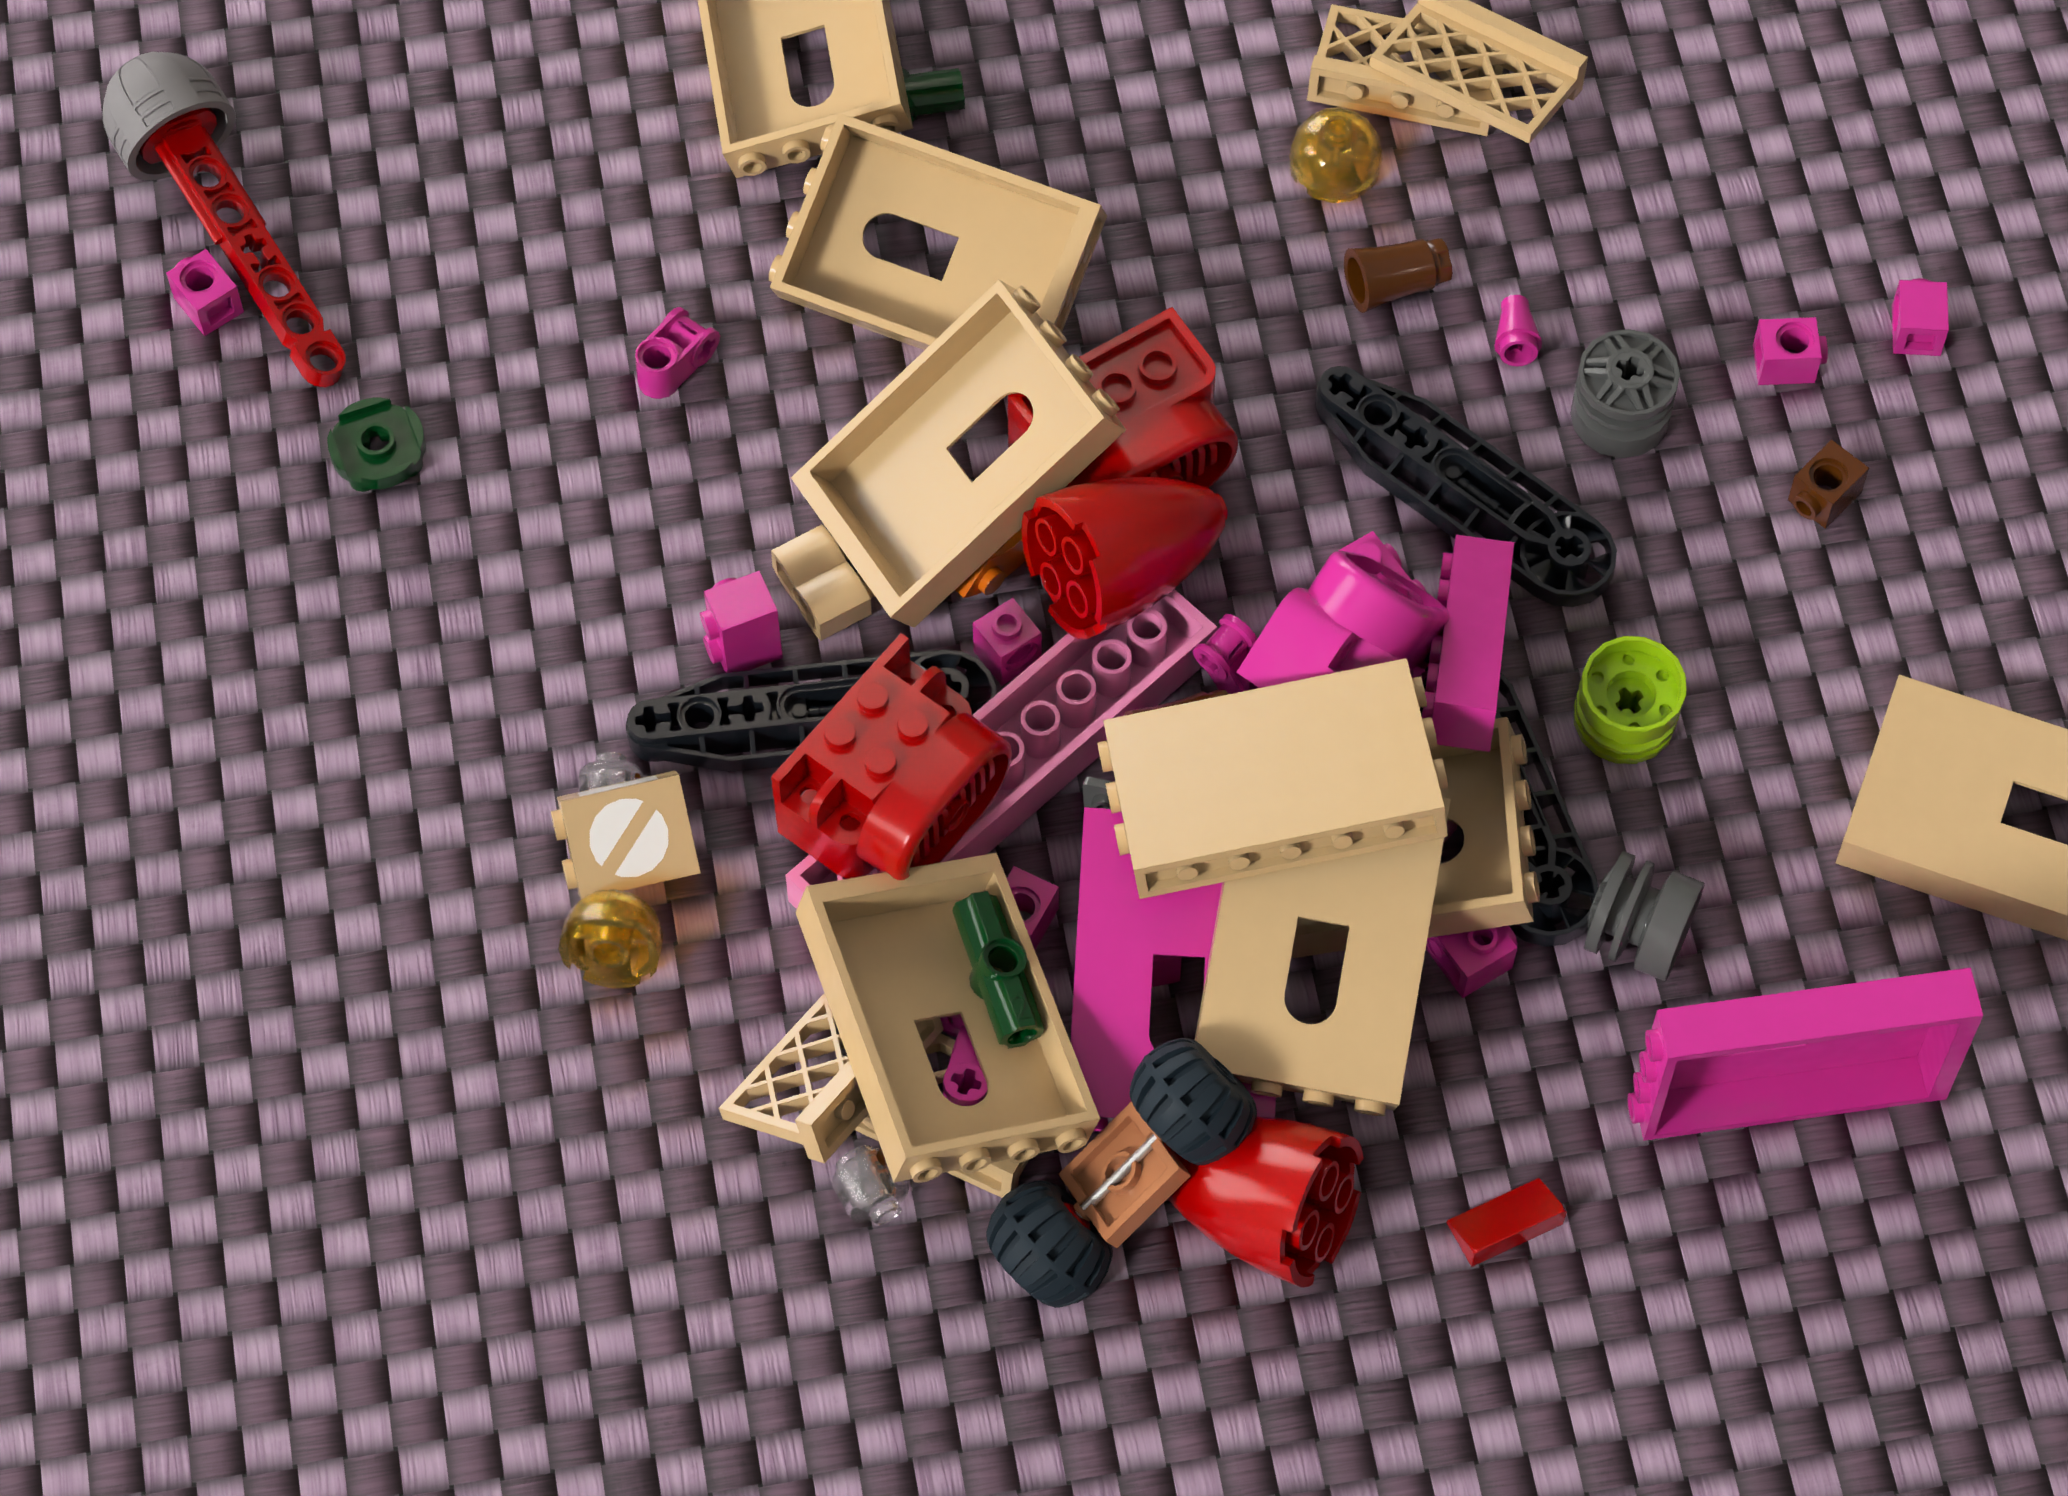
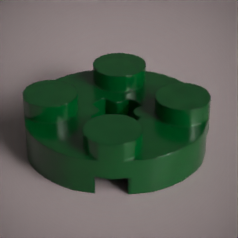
(383, 467)

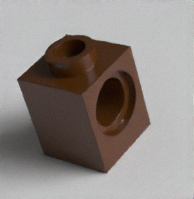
(1833, 468)

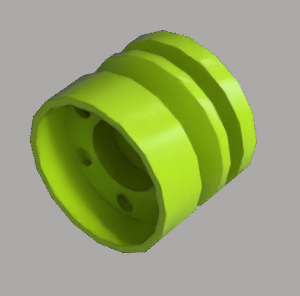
(1634, 676)

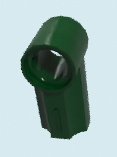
(934, 91)

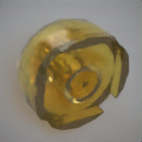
(1336, 155)
(612, 938)

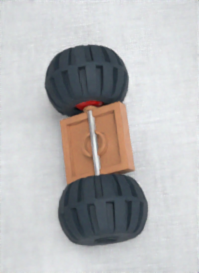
(1064, 1245)

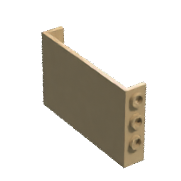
(1274, 778)

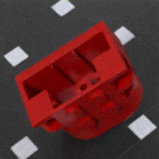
(1164, 401)
(890, 772)

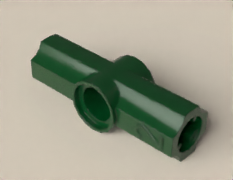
(1005, 992)

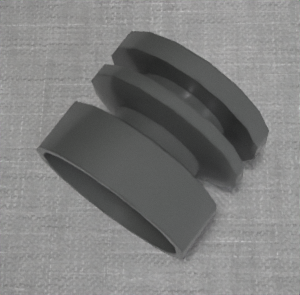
(1624, 393)
(1643, 915)

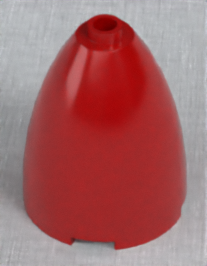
(1118, 546)
(1277, 1197)

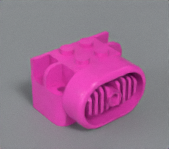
(1346, 621)

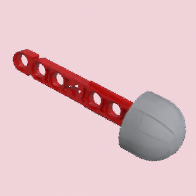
(170, 121)

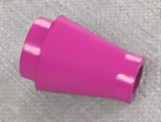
(1517, 333)

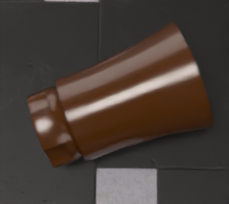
(1395, 271)

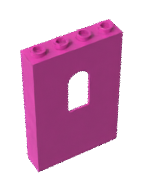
(1116, 962)
(1804, 1054)

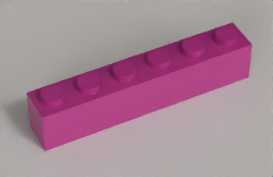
(1468, 653)

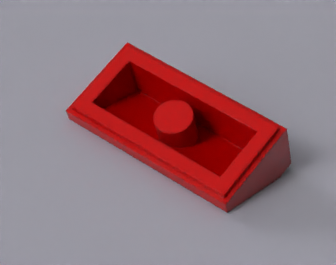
(1507, 1221)

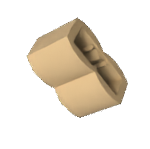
(822, 582)

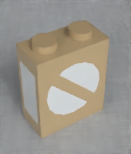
(626, 835)

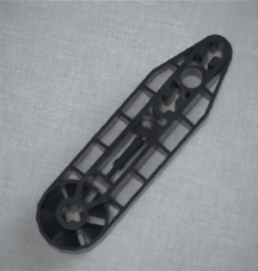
(1551, 551)
(778, 711)
(1551, 850)

